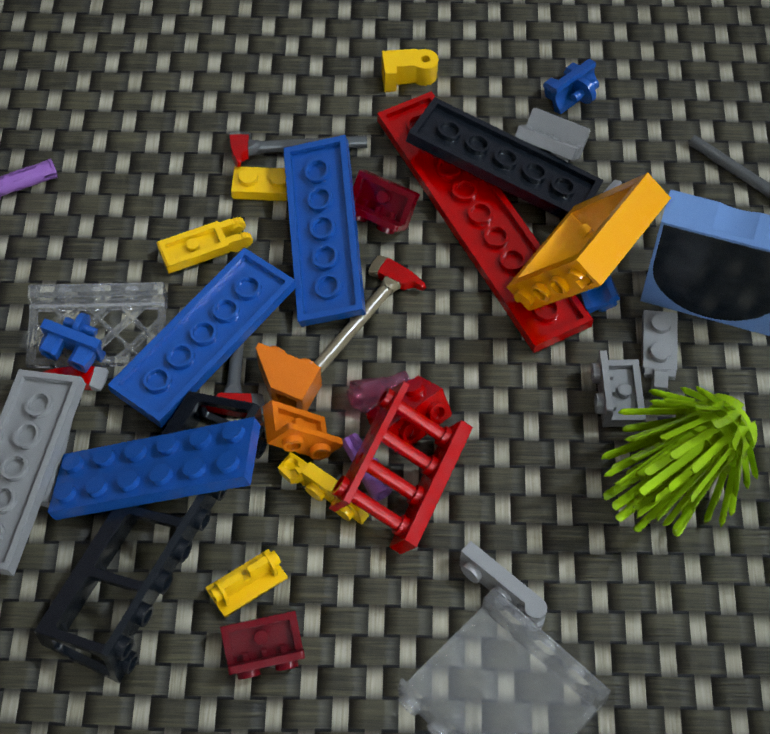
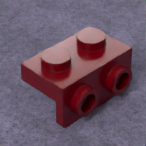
(383, 202)
(262, 644)

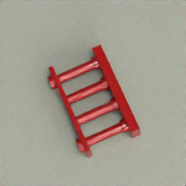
(436, 469)

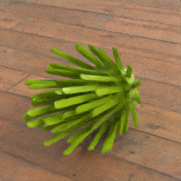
(694, 448)

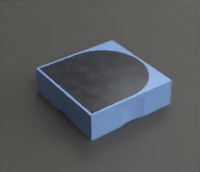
(712, 263)

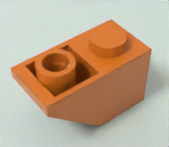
(288, 377)

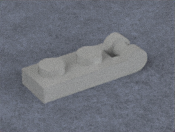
(482, 568)

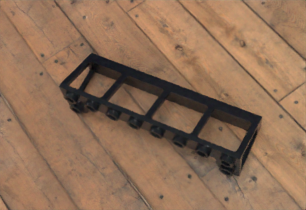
(120, 650)

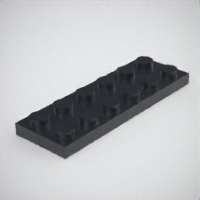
(502, 159)

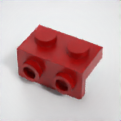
(426, 399)

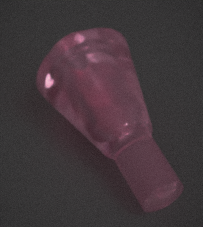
(366, 392)

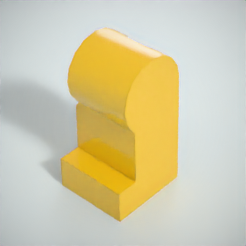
(408, 67)

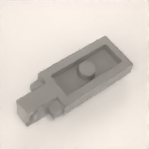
(659, 348)

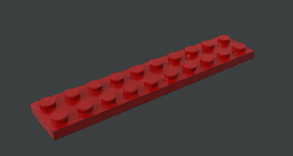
(485, 228)

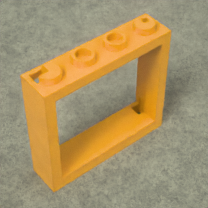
(589, 243)

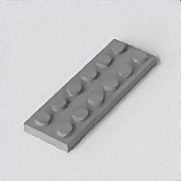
(30, 443)

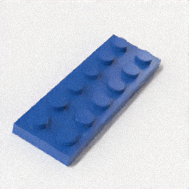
(323, 231)
(202, 336)
(156, 469)

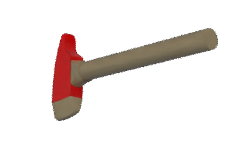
(393, 277)

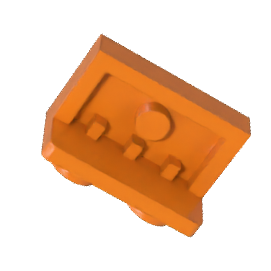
(298, 431)

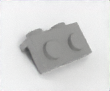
(554, 134)
(618, 389)

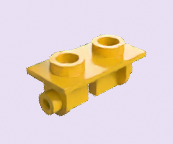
(247, 582)

